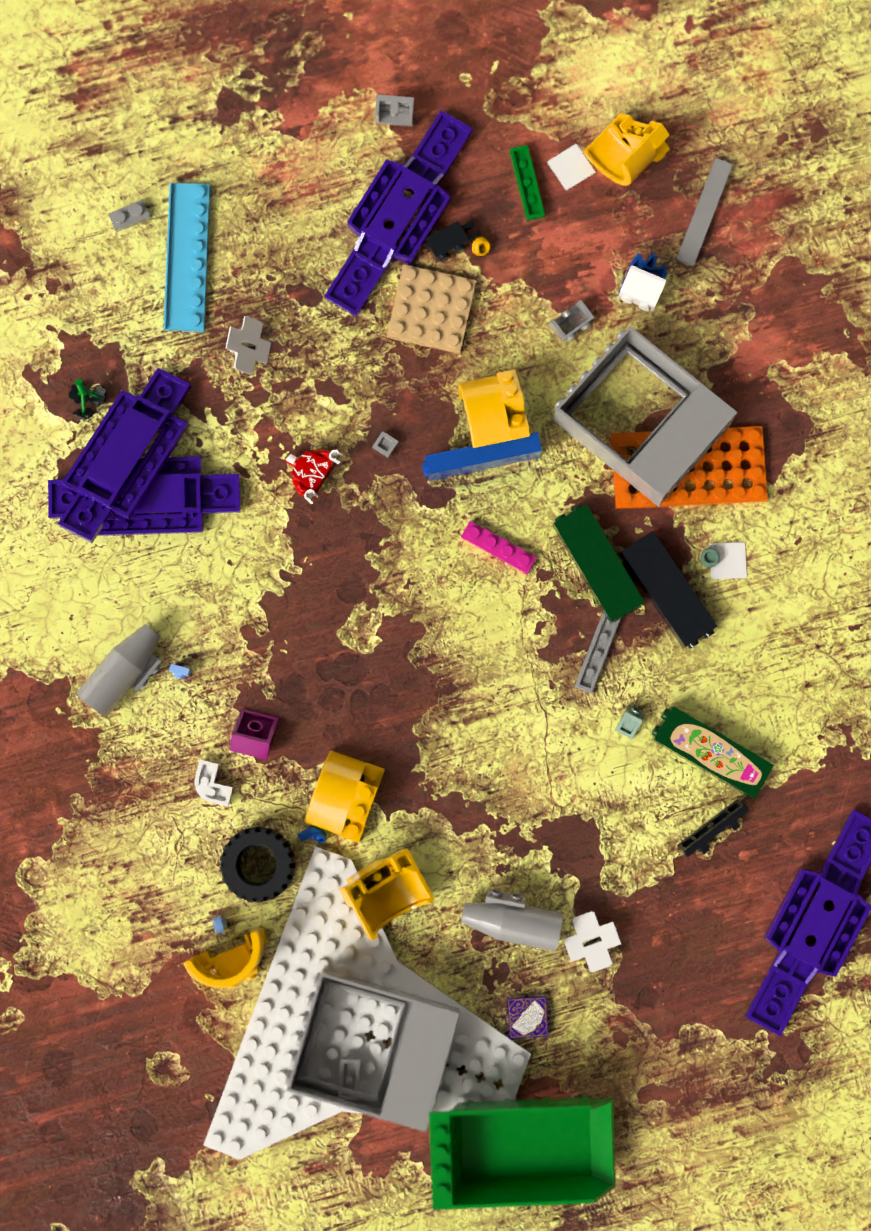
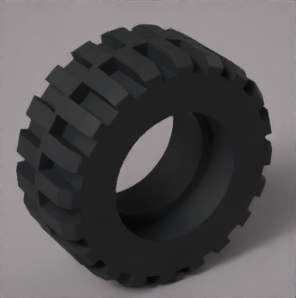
(231, 864)

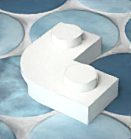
(206, 785)

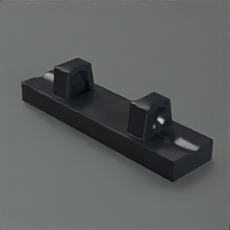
(713, 827)

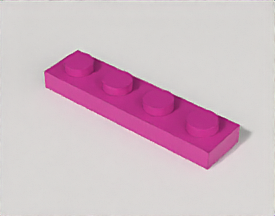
(498, 547)

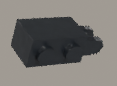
(450, 240)

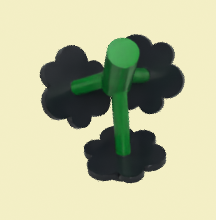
(80, 393)

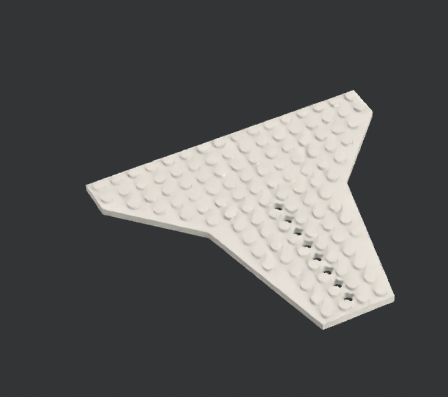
(330, 937)

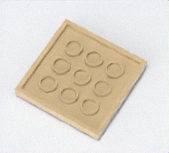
(431, 309)

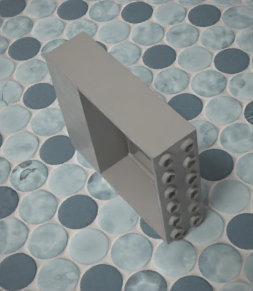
(676, 441)
(413, 1061)

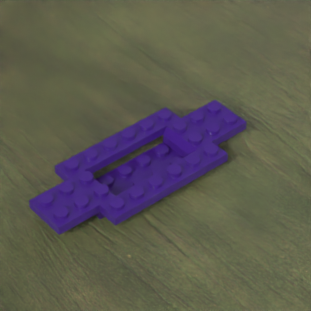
(117, 449)
(175, 489)

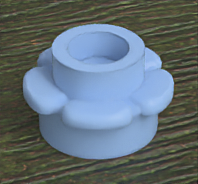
(219, 924)

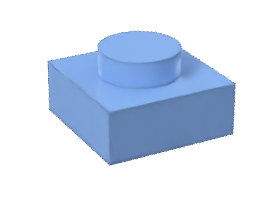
(180, 672)

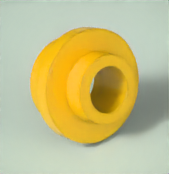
(484, 248)

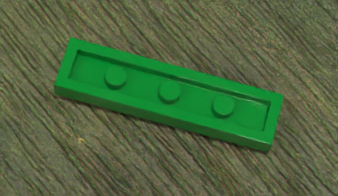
(526, 183)

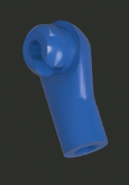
(313, 833)

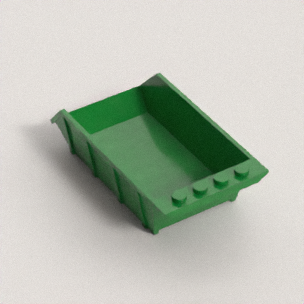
(522, 1153)

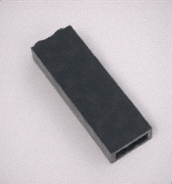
(668, 590)

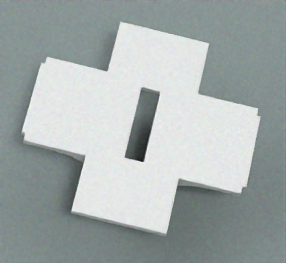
(248, 336)
(595, 952)

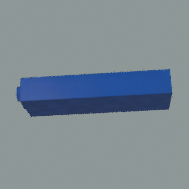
(476, 459)

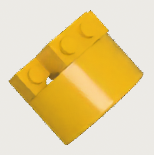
(625, 162)
(490, 405)
(343, 796)
(383, 895)
(232, 965)

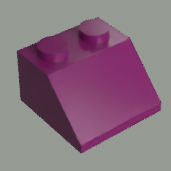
(253, 734)

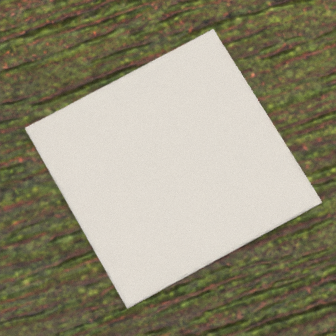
(571, 167)
(731, 562)

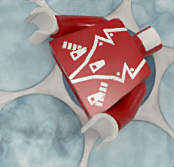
(311, 470)

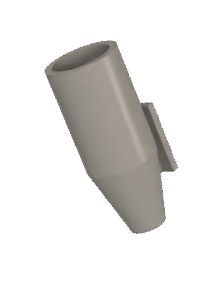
(124, 667)
(510, 920)

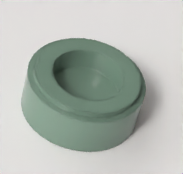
(709, 558)

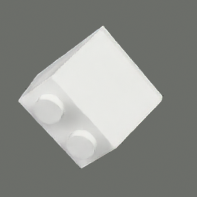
(642, 288)

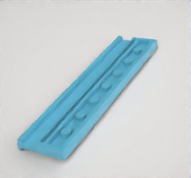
(187, 257)

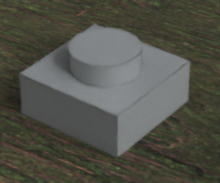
(385, 444)

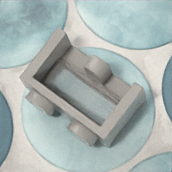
(394, 110)
(571, 321)

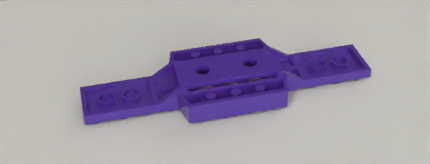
(386, 201)
(833, 930)

